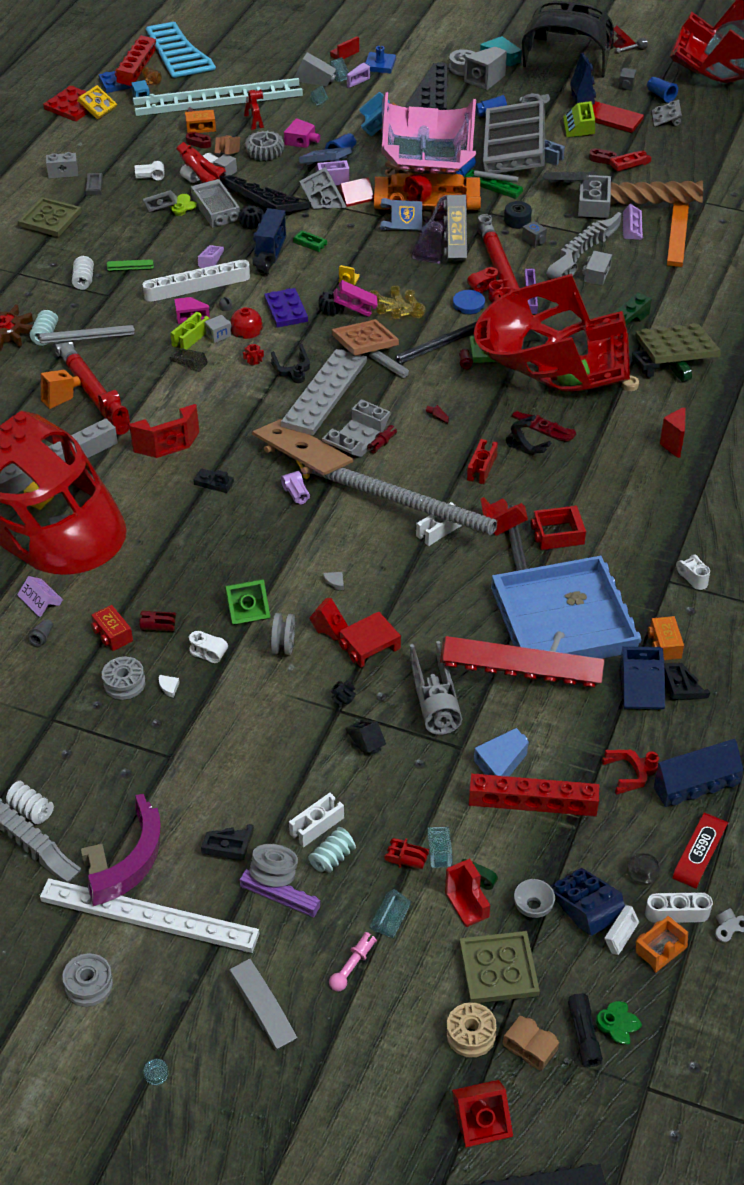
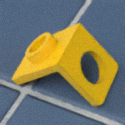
(348, 275)

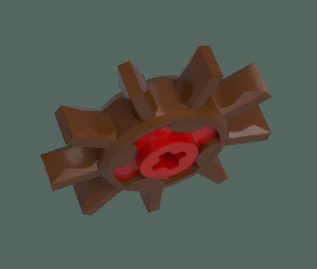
(13, 325)

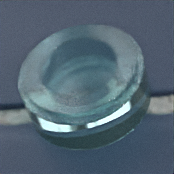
(156, 1071)

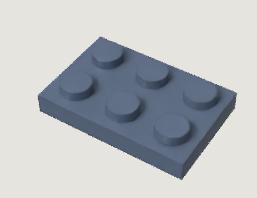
(324, 155)

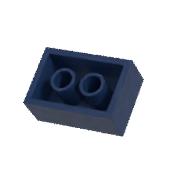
(271, 232)

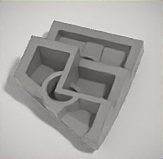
(322, 190)

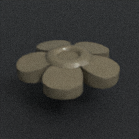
(575, 597)

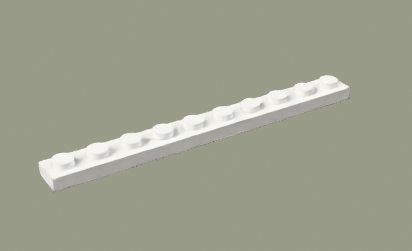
(153, 916)

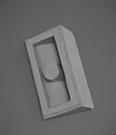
(160, 200)

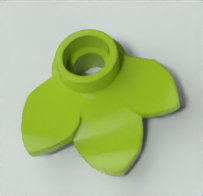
(183, 204)

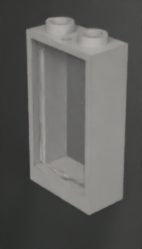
(215, 203)

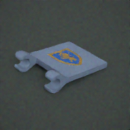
(404, 215)

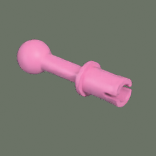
(339, 980)

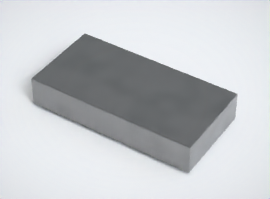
(94, 184)

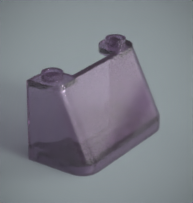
(428, 243)

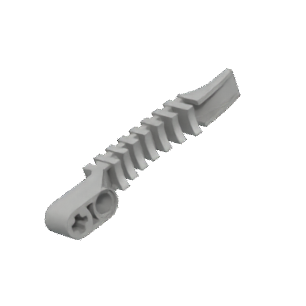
(569, 254)
(39, 844)

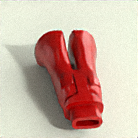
(202, 167)

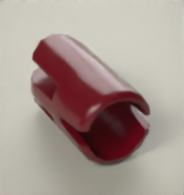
(157, 621)

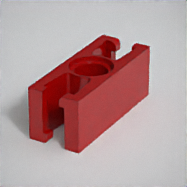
(482, 461)

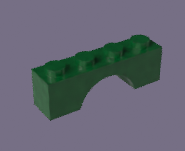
(636, 308)

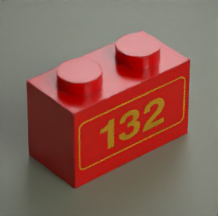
(111, 628)

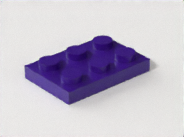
(286, 307)

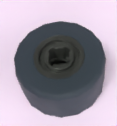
(517, 214)

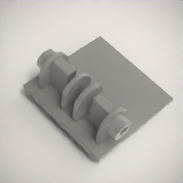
(667, 112)

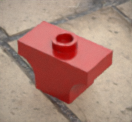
(328, 619)

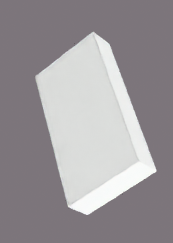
(621, 930)

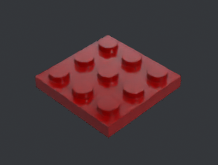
(66, 104)

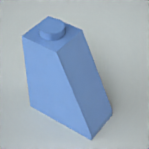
(502, 753)

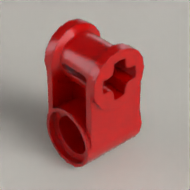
(480, 280)

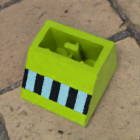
(580, 120)

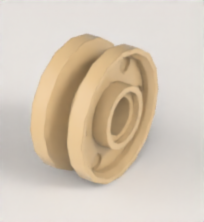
(471, 1017)

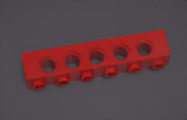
(136, 60)
(534, 794)

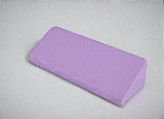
(632, 223)

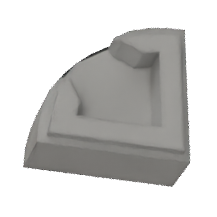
(334, 579)

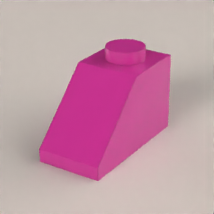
(188, 306)

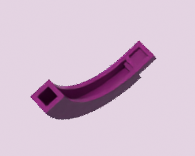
(129, 872)

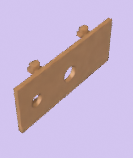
(316, 456)

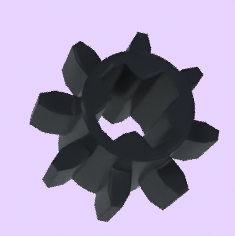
(343, 692)

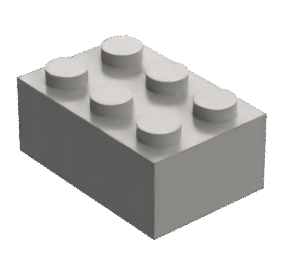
(595, 197)

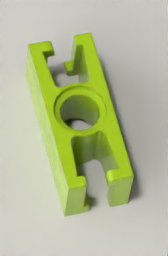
(189, 331)

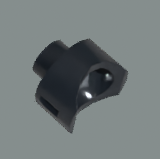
(264, 261)

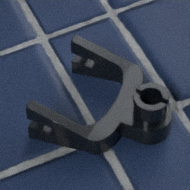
(297, 371)
(517, 439)

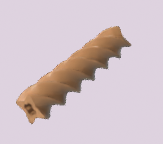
(656, 192)

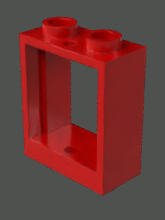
(558, 516)

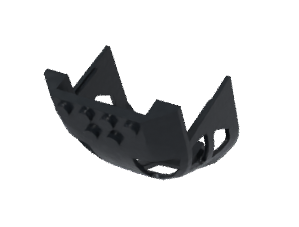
(571, 20)

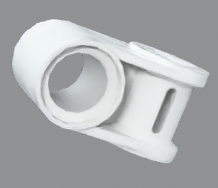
(694, 572)
(208, 648)

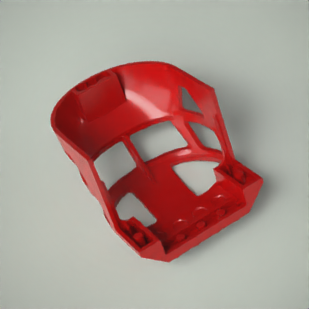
(509, 318)
(81, 539)

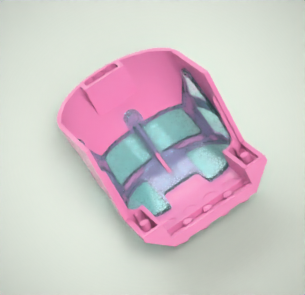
(427, 137)

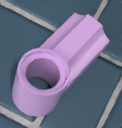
(294, 484)

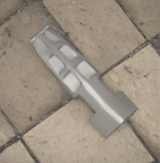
(437, 701)

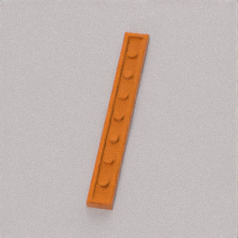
(677, 234)

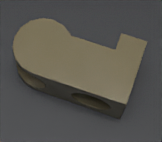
(95, 857)

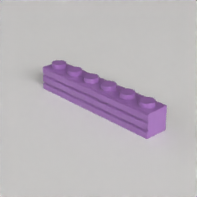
(529, 277)
(284, 895)

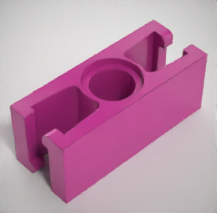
(355, 298)

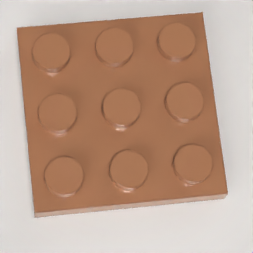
(365, 337)

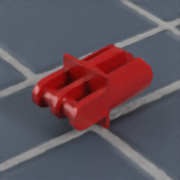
(407, 854)

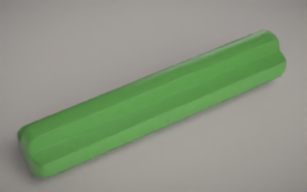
(130, 265)

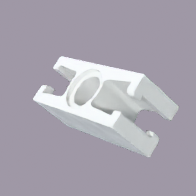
(434, 528)
(309, 817)

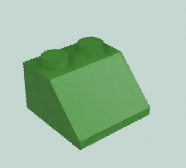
(247, 601)

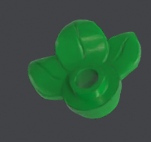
(619, 1023)

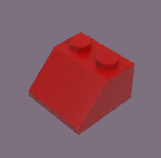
(482, 1113)

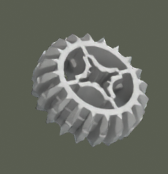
(264, 145)

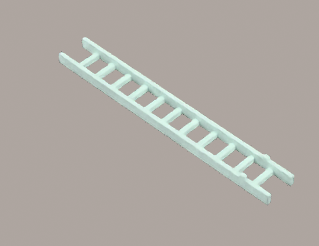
(287, 83)

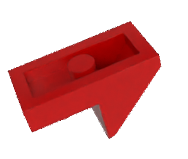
(623, 39)

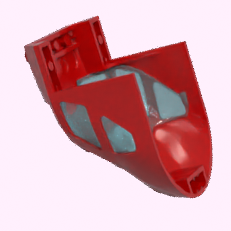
(713, 50)

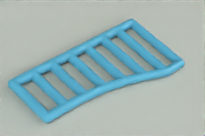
(184, 42)

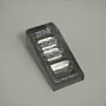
(191, 359)

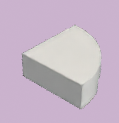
(168, 685)

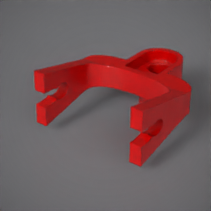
(251, 102)
(642, 766)

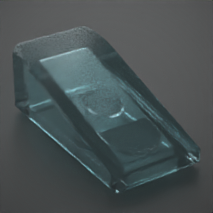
(439, 847)

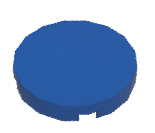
(468, 301)

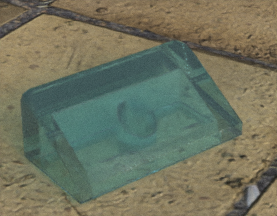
(390, 914)

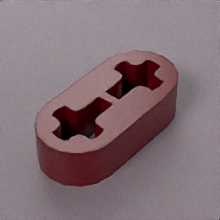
(198, 140)
(601, 156)

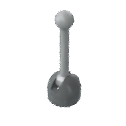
(641, 44)

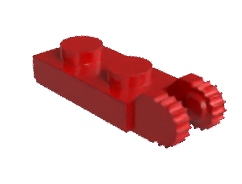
(630, 160)

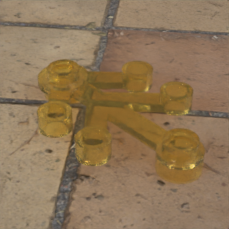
(414, 308)

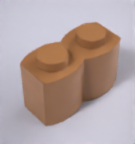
(530, 1042)

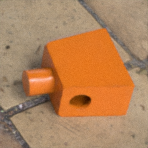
(57, 387)

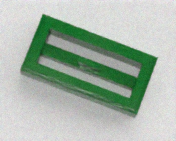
(310, 241)

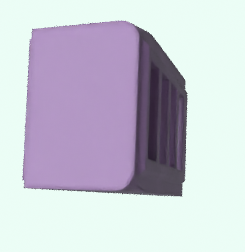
(361, 74)
(210, 256)

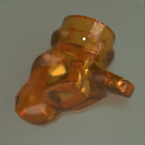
(151, 76)

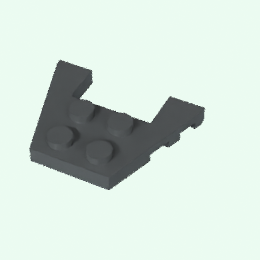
(568, 176)

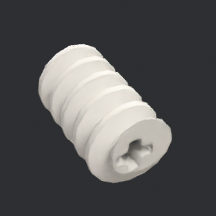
(82, 272)
(29, 803)

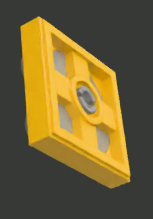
(97, 102)

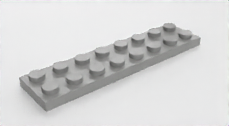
(323, 392)

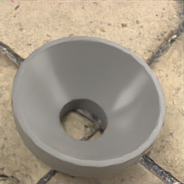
(534, 890)

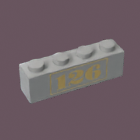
(456, 228)

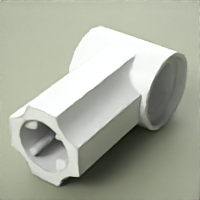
(149, 171)

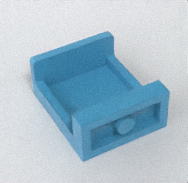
(373, 114)

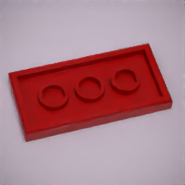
(616, 117)

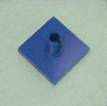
(380, 61)

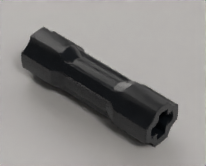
(588, 1045)

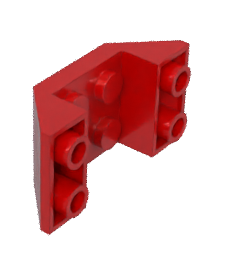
(166, 437)

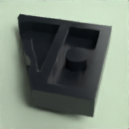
(683, 683)
(228, 842)

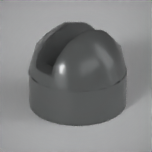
(225, 304)

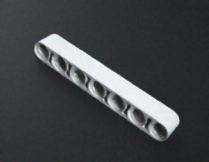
(196, 280)

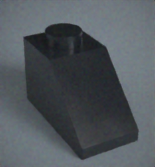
(367, 736)

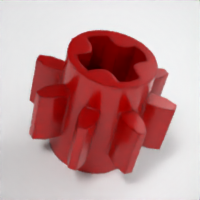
(253, 354)

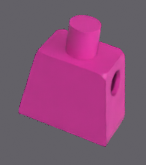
(300, 134)

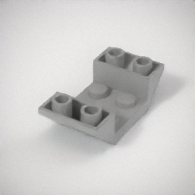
(361, 430)

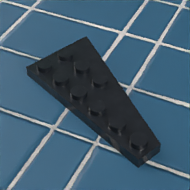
(432, 89)
(266, 197)

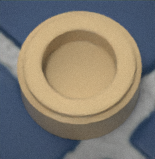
(631, 385)

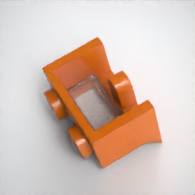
(662, 943)

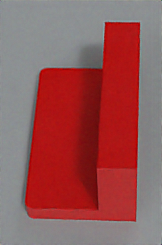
(346, 49)

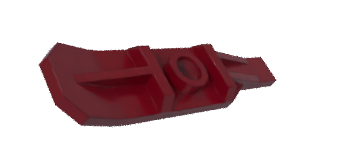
(549, 428)

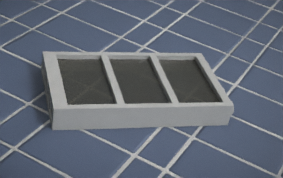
(514, 137)

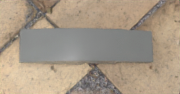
(263, 1004)

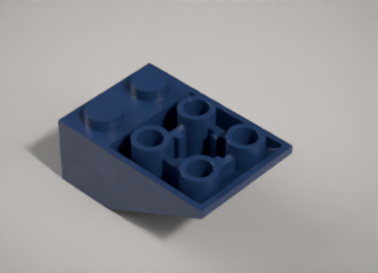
(583, 82)
(643, 677)
(588, 900)

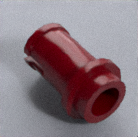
(465, 360)

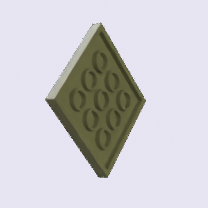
(677, 343)

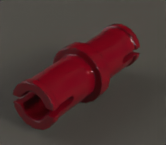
(382, 439)

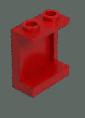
(369, 638)

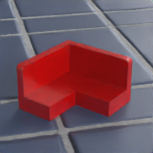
(505, 517)
(464, 893)

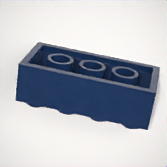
(698, 773)

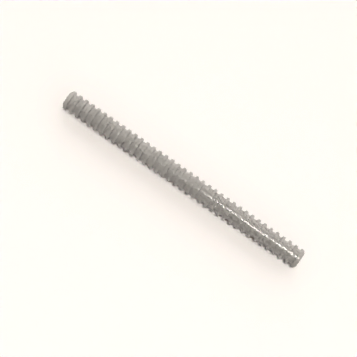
(412, 500)

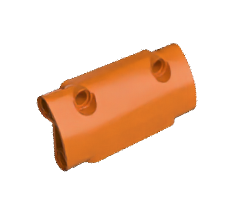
(442, 185)

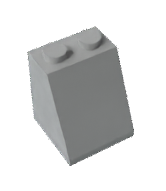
(485, 67)

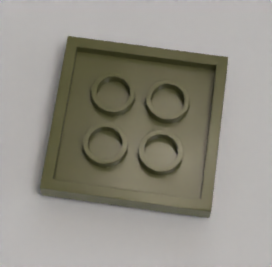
(49, 216)
(499, 967)

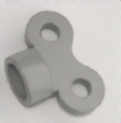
(728, 924)

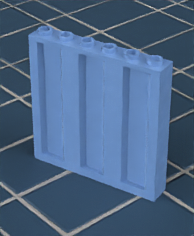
(536, 609)

